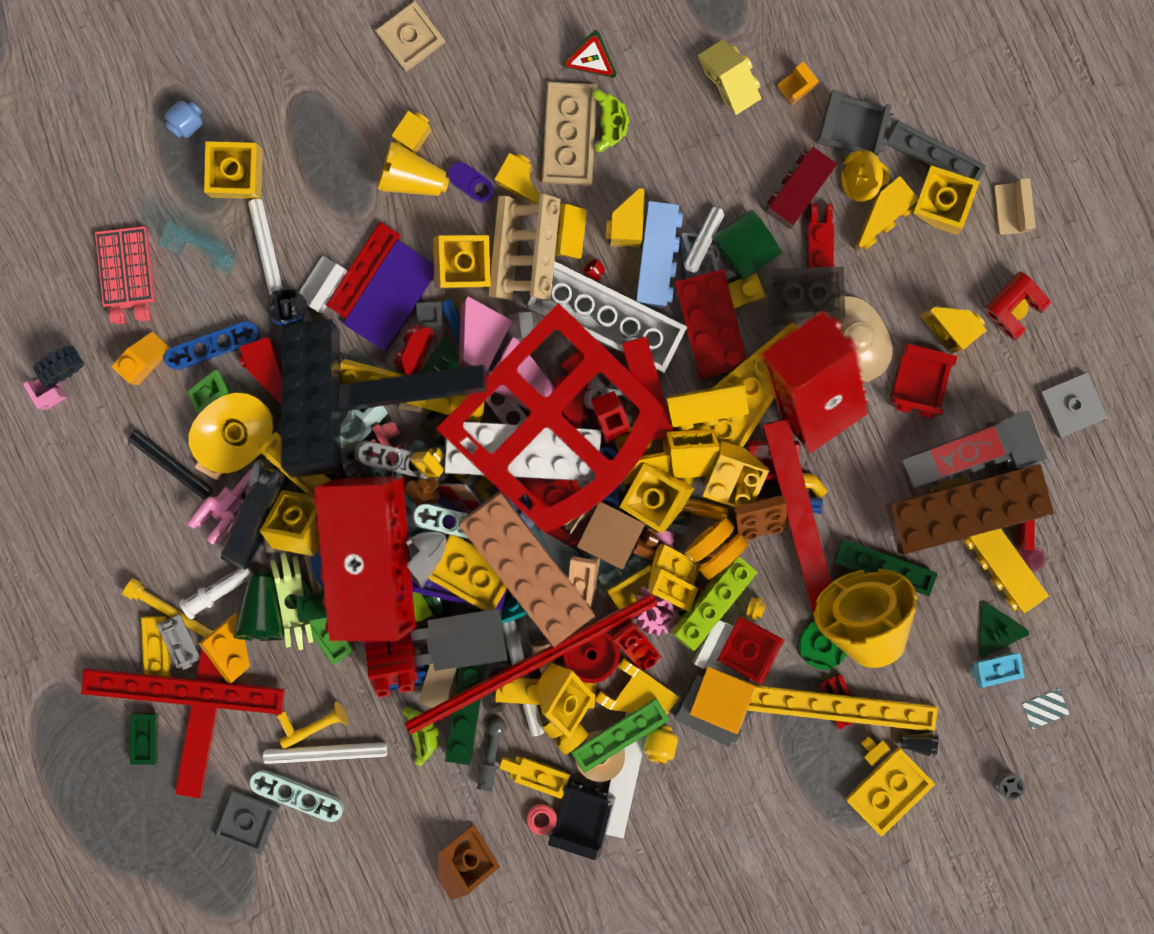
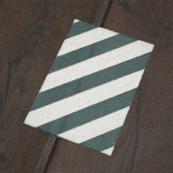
(1045, 709)

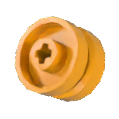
(713, 544)

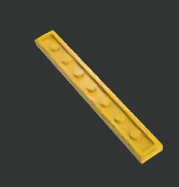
(843, 708)

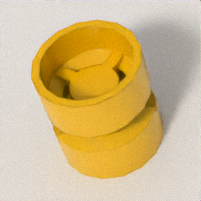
(565, 744)

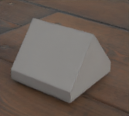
(521, 325)

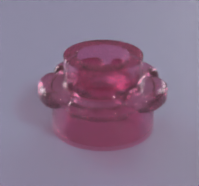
(1040, 559)

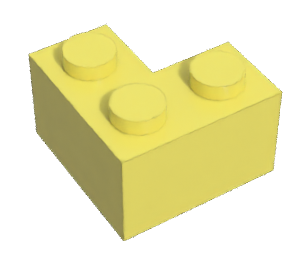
(731, 74)

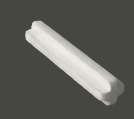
(704, 239)

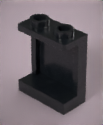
(582, 820)

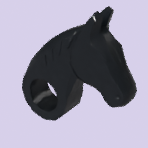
(245, 535)

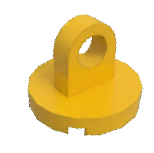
(863, 175)

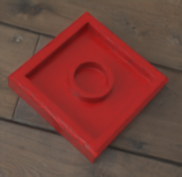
(750, 650)

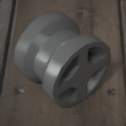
(1013, 789)

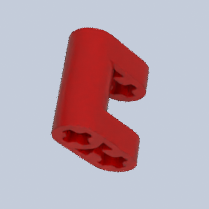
(1010, 296)

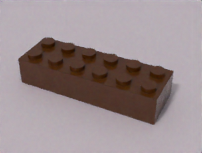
(969, 509)

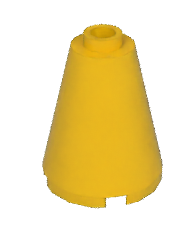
(410, 173)

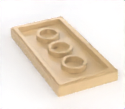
(569, 134)

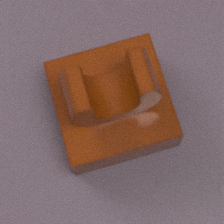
(423, 491)
(647, 544)

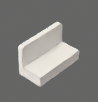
(322, 283)

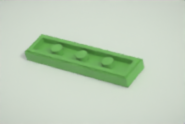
(333, 649)
(620, 735)

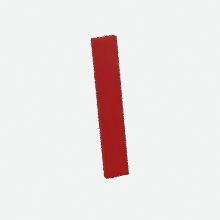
(198, 738)

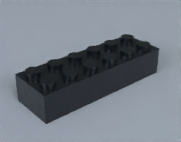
(310, 399)

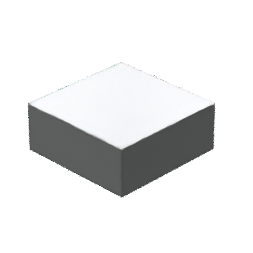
(430, 314)

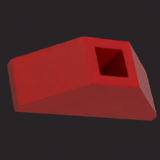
(635, 644)

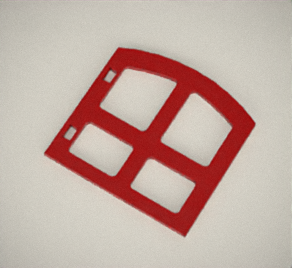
(547, 413)

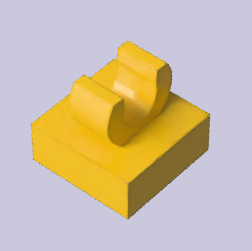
(428, 462)
(876, 752)

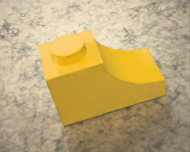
(516, 178)

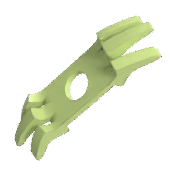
(288, 586)

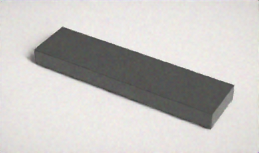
(932, 152)

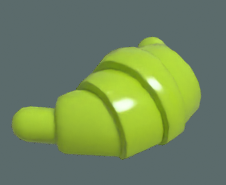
(613, 120)
(424, 739)

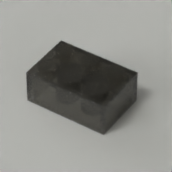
(803, 293)

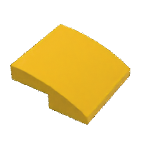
(673, 577)

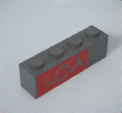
(958, 455)

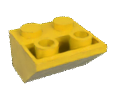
(734, 476)

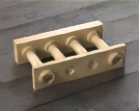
(506, 247)

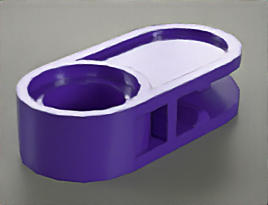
(466, 180)

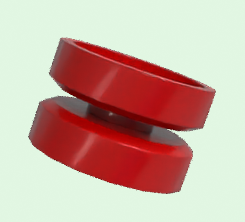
(598, 669)

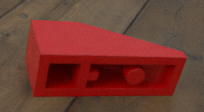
(264, 365)

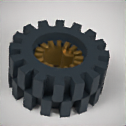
(58, 366)

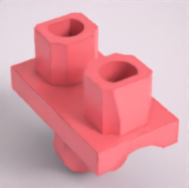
(384, 434)

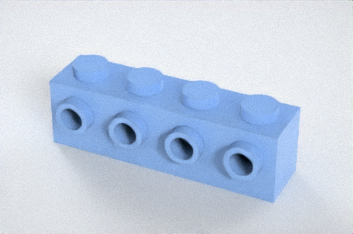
(658, 254)

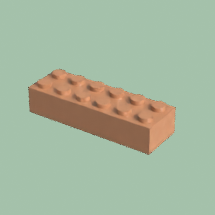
(526, 568)

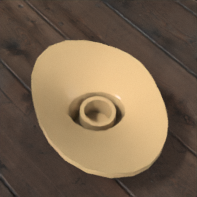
(870, 336)

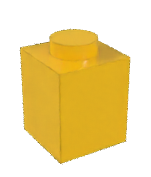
(412, 131)

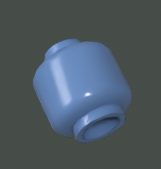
(183, 119)

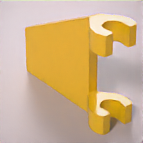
(637, 692)

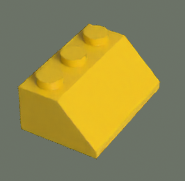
(708, 406)

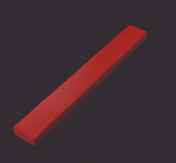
(799, 509)
(183, 691)

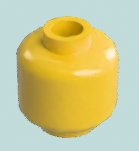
(660, 745)

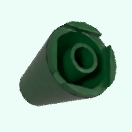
(259, 611)

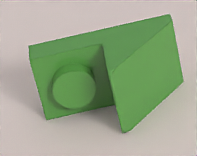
(208, 390)

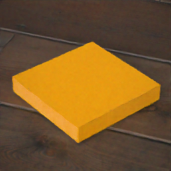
(723, 700)

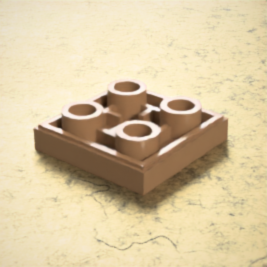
(611, 535)

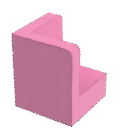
(44, 396)

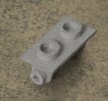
(179, 641)

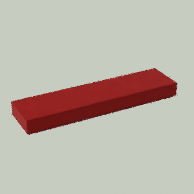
(363, 269)
(644, 370)

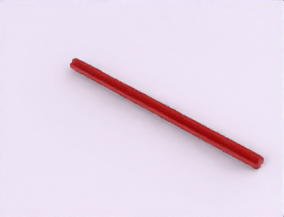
(530, 663)

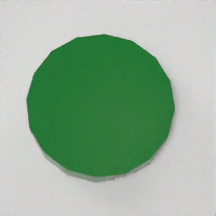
(818, 649)

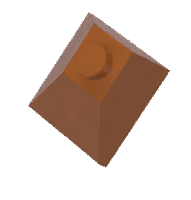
(465, 863)

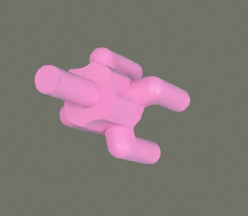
(222, 508)

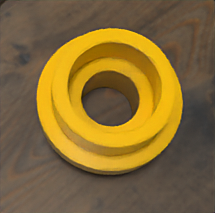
(756, 608)

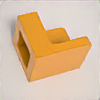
(798, 83)

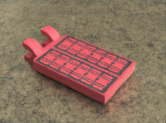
(125, 272)

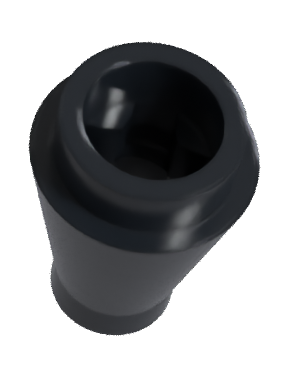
(922, 743)

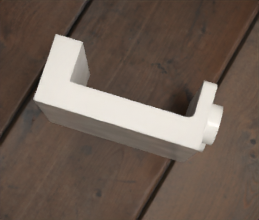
(711, 649)

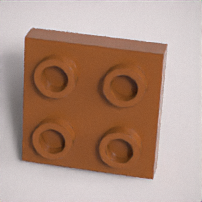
(761, 517)

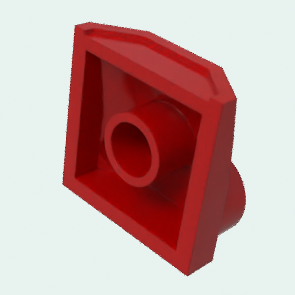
(417, 345)

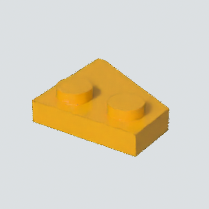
(225, 652)

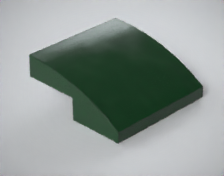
(747, 244)

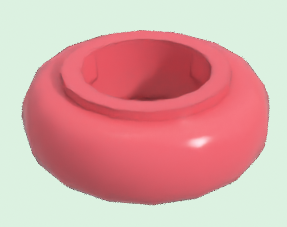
(541, 808)

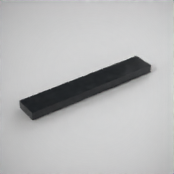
(413, 388)

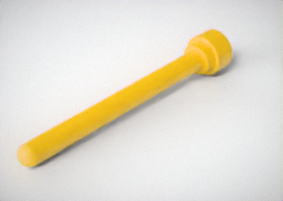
(136, 591)

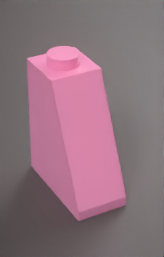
(480, 333)
(529, 371)

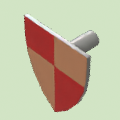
(462, 495)

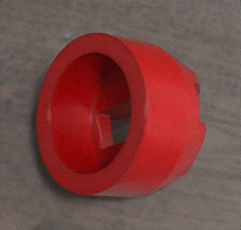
(594, 269)

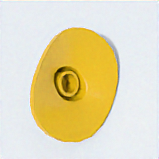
(230, 432)

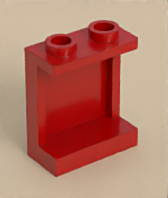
(921, 380)

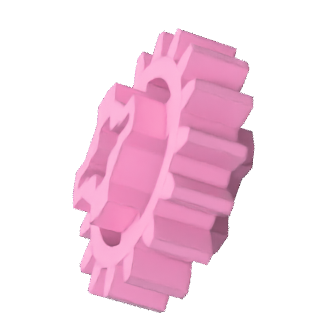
(657, 620)

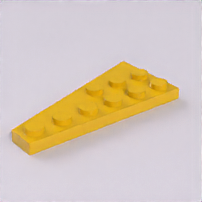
(758, 395)

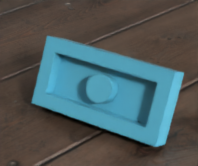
(998, 670)

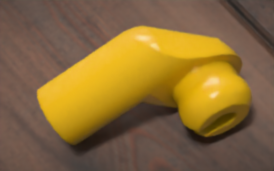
(815, 484)

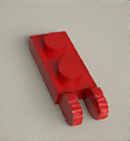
(820, 238)

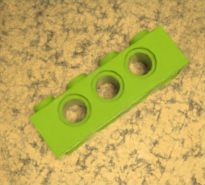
(712, 603)

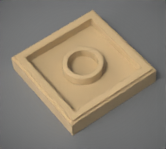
(410, 36)

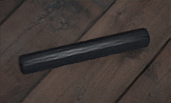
(170, 464)

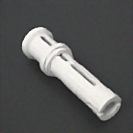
(206, 596)

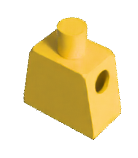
(692, 453)

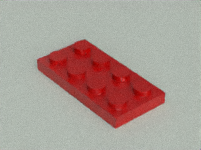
(711, 323)

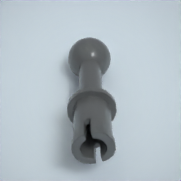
(496, 728)

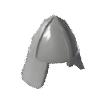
(425, 554)

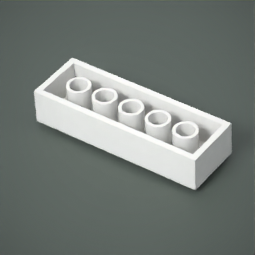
(610, 315)
(540, 459)

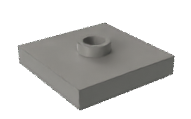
(1073, 405)

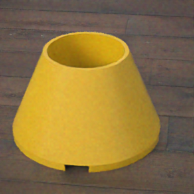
(868, 615)

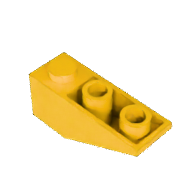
(887, 206)

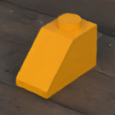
(141, 358)

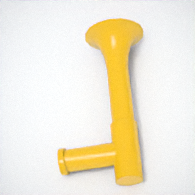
(292, 737)

